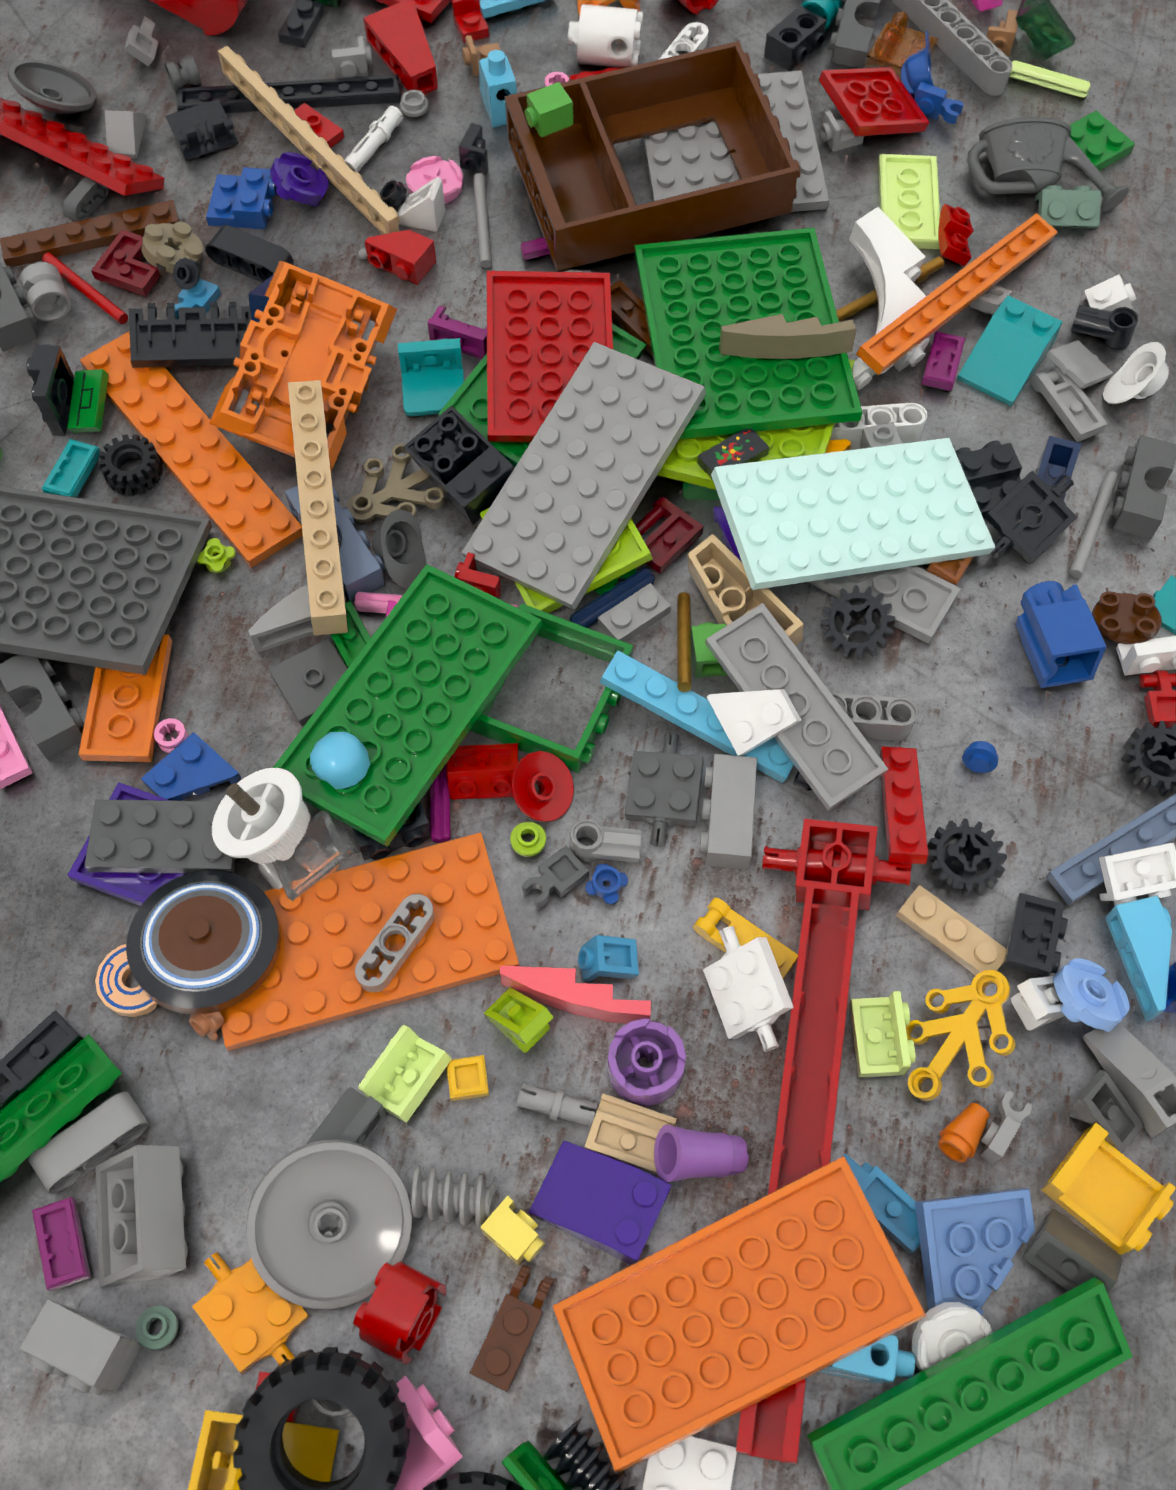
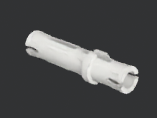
(379, 133)

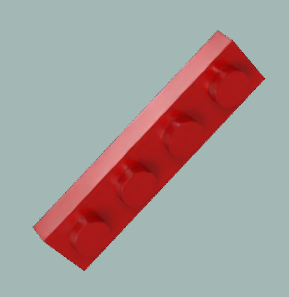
(903, 806)

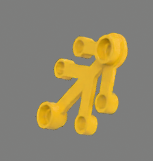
(962, 1029)

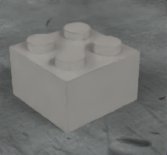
(80, 1346)

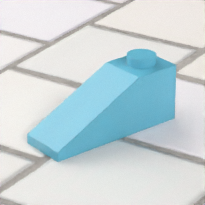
(1144, 944)

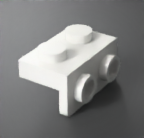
(1148, 656)

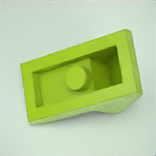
(519, 1018)

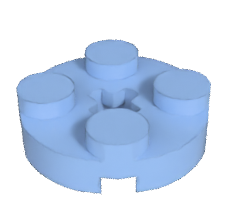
(1089, 995)

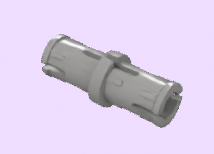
(557, 1104)

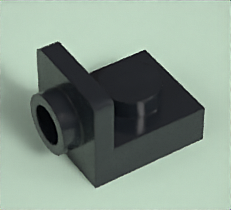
(472, 150)

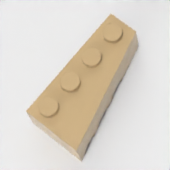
(728, 591)

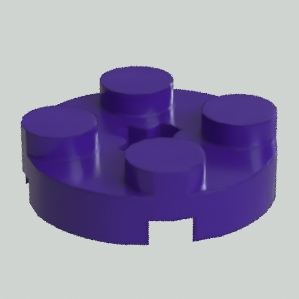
(298, 179)

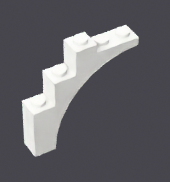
(894, 268)

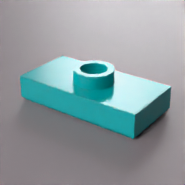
(72, 469)

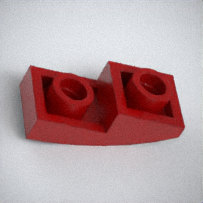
(953, 234)

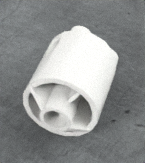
(606, 36)

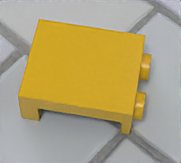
(1108, 1192)

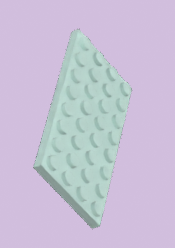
(850, 512)

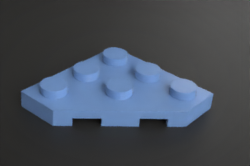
(971, 1243)

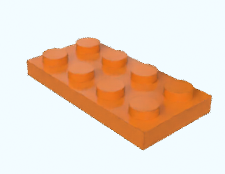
(125, 711)

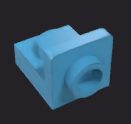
(608, 958)

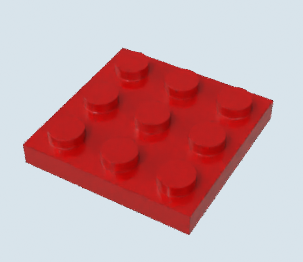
(873, 101)

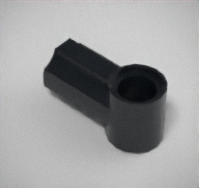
(1114, 326)

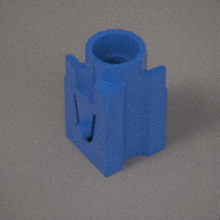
(1059, 626)

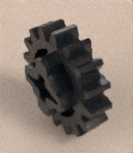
(847, 612)
(1158, 763)
(977, 849)

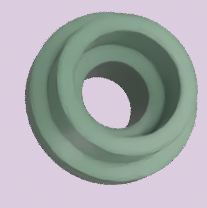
(168, 1331)

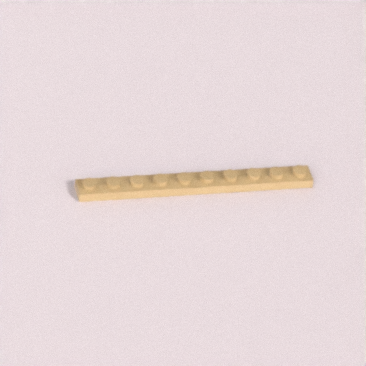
(313, 147)

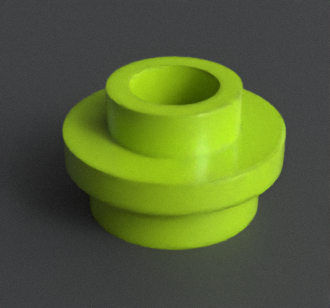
(528, 848)

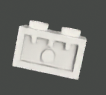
(1139, 873)

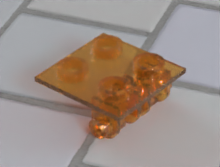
(898, 42)

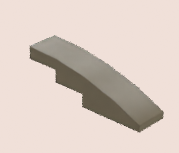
(776, 339)

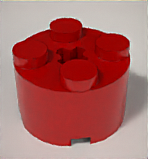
(399, 1311)

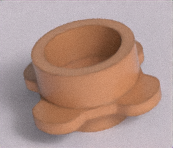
(207, 1024)

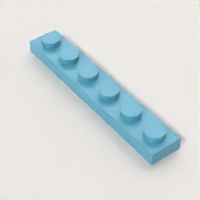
(686, 711)

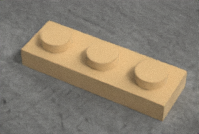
(951, 932)

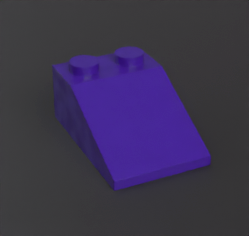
(601, 1201)

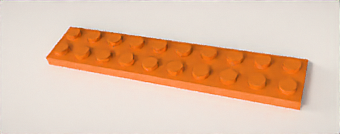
(196, 454)

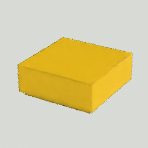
(467, 1078)

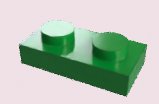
(351, 643)

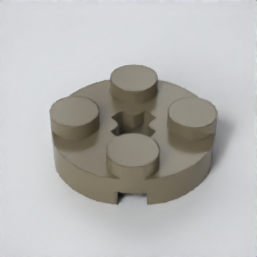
(161, 238)

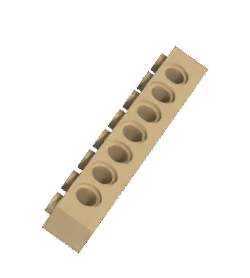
(317, 508)

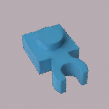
(199, 296)

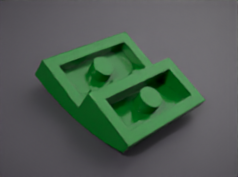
(531, 1469)

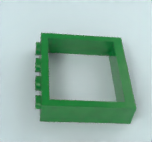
(579, 639)

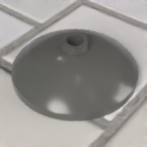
(51, 86)

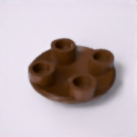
(1127, 617)

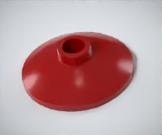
(554, 786)

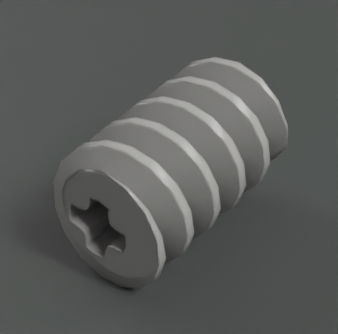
(452, 1197)

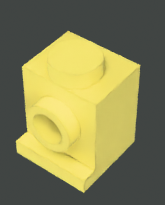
(513, 1232)

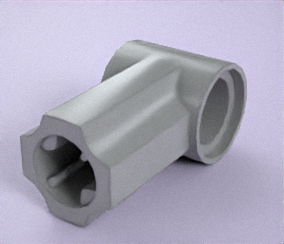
(609, 844)

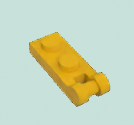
(744, 931)

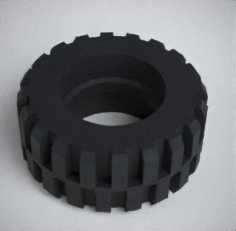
(333, 1378)

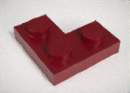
(122, 265)

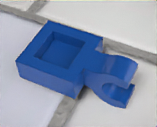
(934, 103)

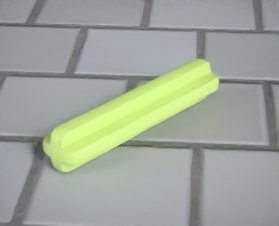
(1049, 79)

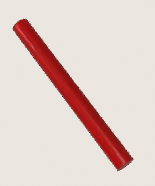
(86, 289)

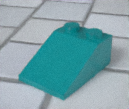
(1010, 350)

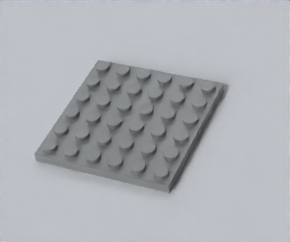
(698, 158)

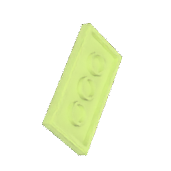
(911, 196)

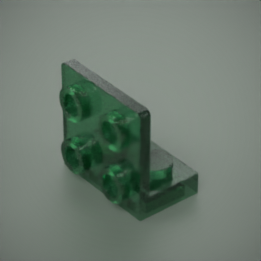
(1044, 27)

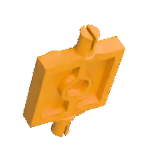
(248, 1315)

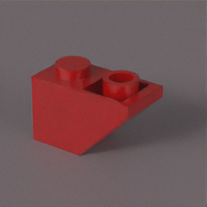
(402, 254)

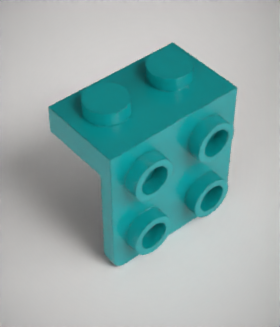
(429, 374)

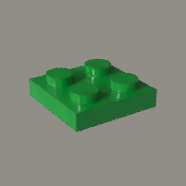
(1100, 140)

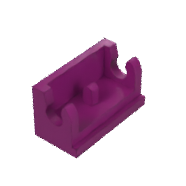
(472, 338)

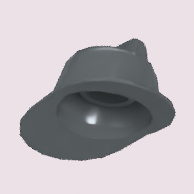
(400, 547)

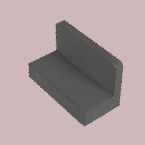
(351, 1119)
(1072, 1254)

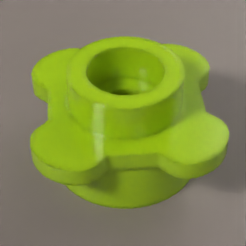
(221, 561)

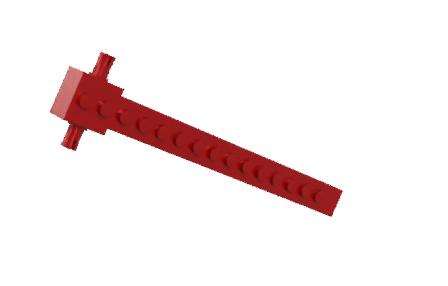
(834, 882)

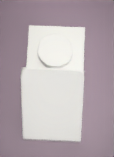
(1037, 1002)

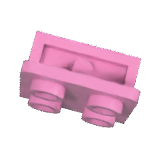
(430, 1445)

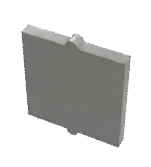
(1079, 364)

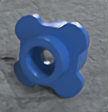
(606, 873)

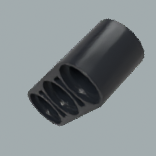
(246, 253)

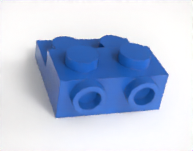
(242, 199)

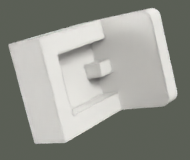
(1111, 294)

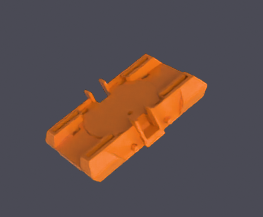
(300, 347)

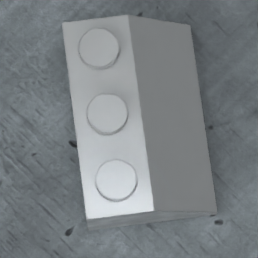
(140, 1215)

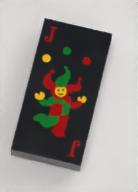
(738, 449)

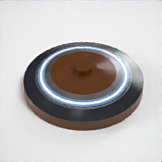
(203, 942)

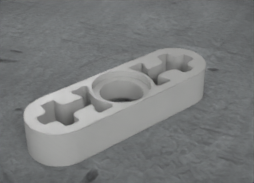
(371, 959)

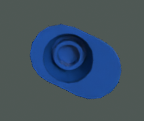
(917, 68)

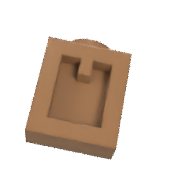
(1004, 35)
(473, 54)

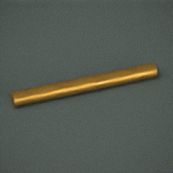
(683, 642)

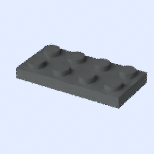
(154, 837)

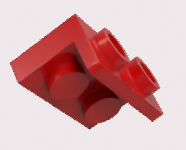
(482, 771)

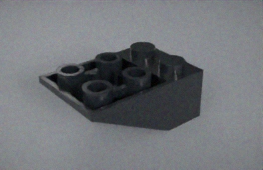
(460, 463)

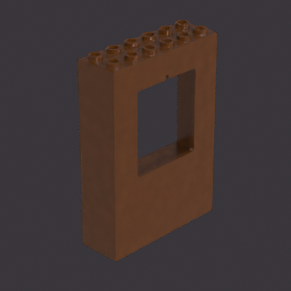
(580, 183)

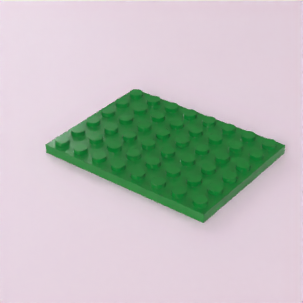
(730, 280)

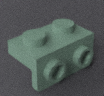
(1069, 208)

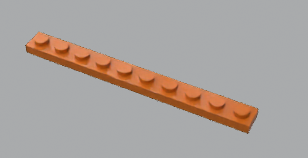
(955, 294)

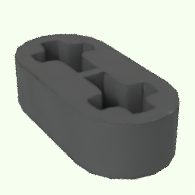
(84, 199)

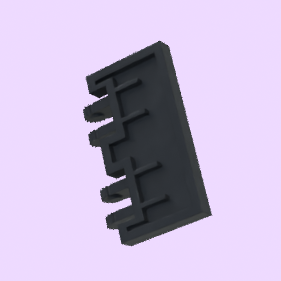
(186, 340)

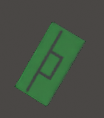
(88, 401)

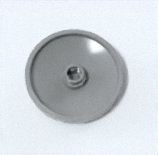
(327, 1223)

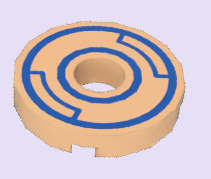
(113, 990)

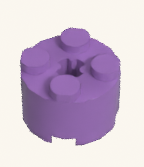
(656, 1043)

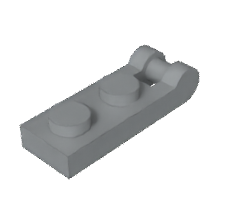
(1069, 403)

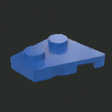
(189, 771)

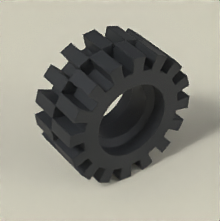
(123, 452)

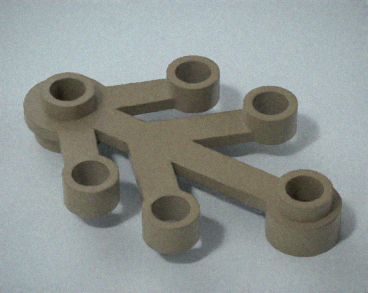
(395, 489)

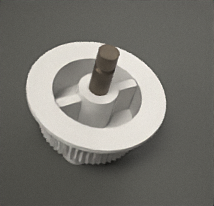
(261, 817)

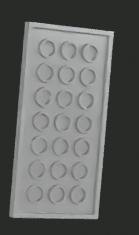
(584, 474)

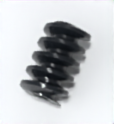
(583, 1461)

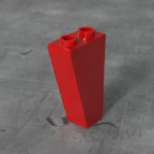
(402, 45)

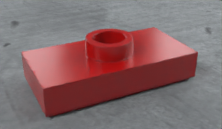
(320, 125)

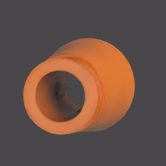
(963, 1134)

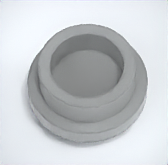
(413, 103)

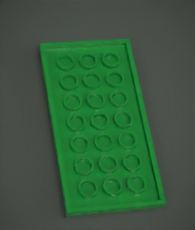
(412, 698)

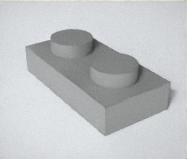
(634, 614)

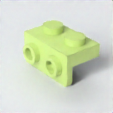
(881, 1035)
(404, 1073)

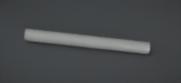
(482, 221)
(1093, 525)

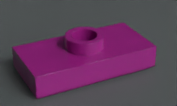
(943, 361)
(61, 1244)

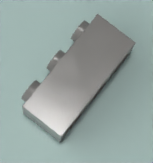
(729, 811)

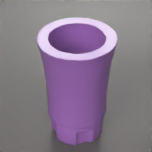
(697, 1154)

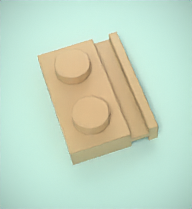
(626, 1132)

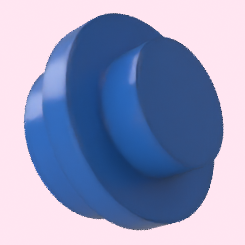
(980, 757)

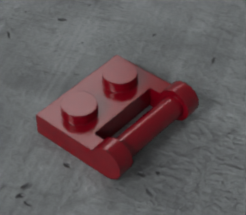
(670, 537)

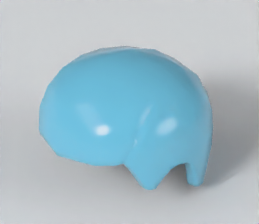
(340, 759)

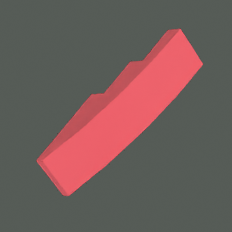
(559, 990)

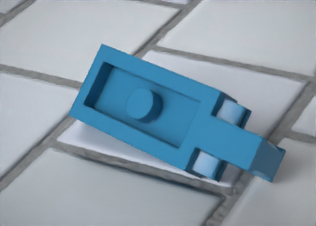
(890, 1204)

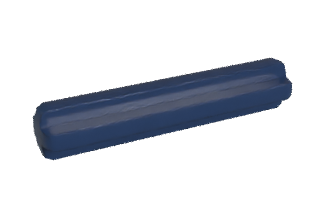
(589, 613)

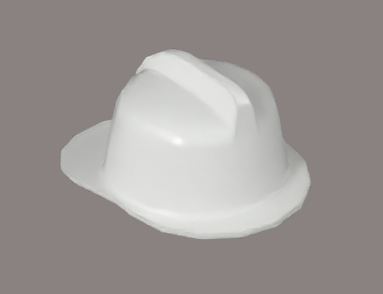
(1140, 375)

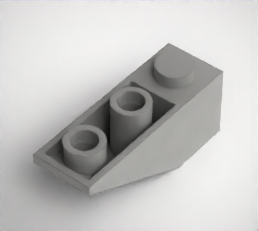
(1138, 1075)

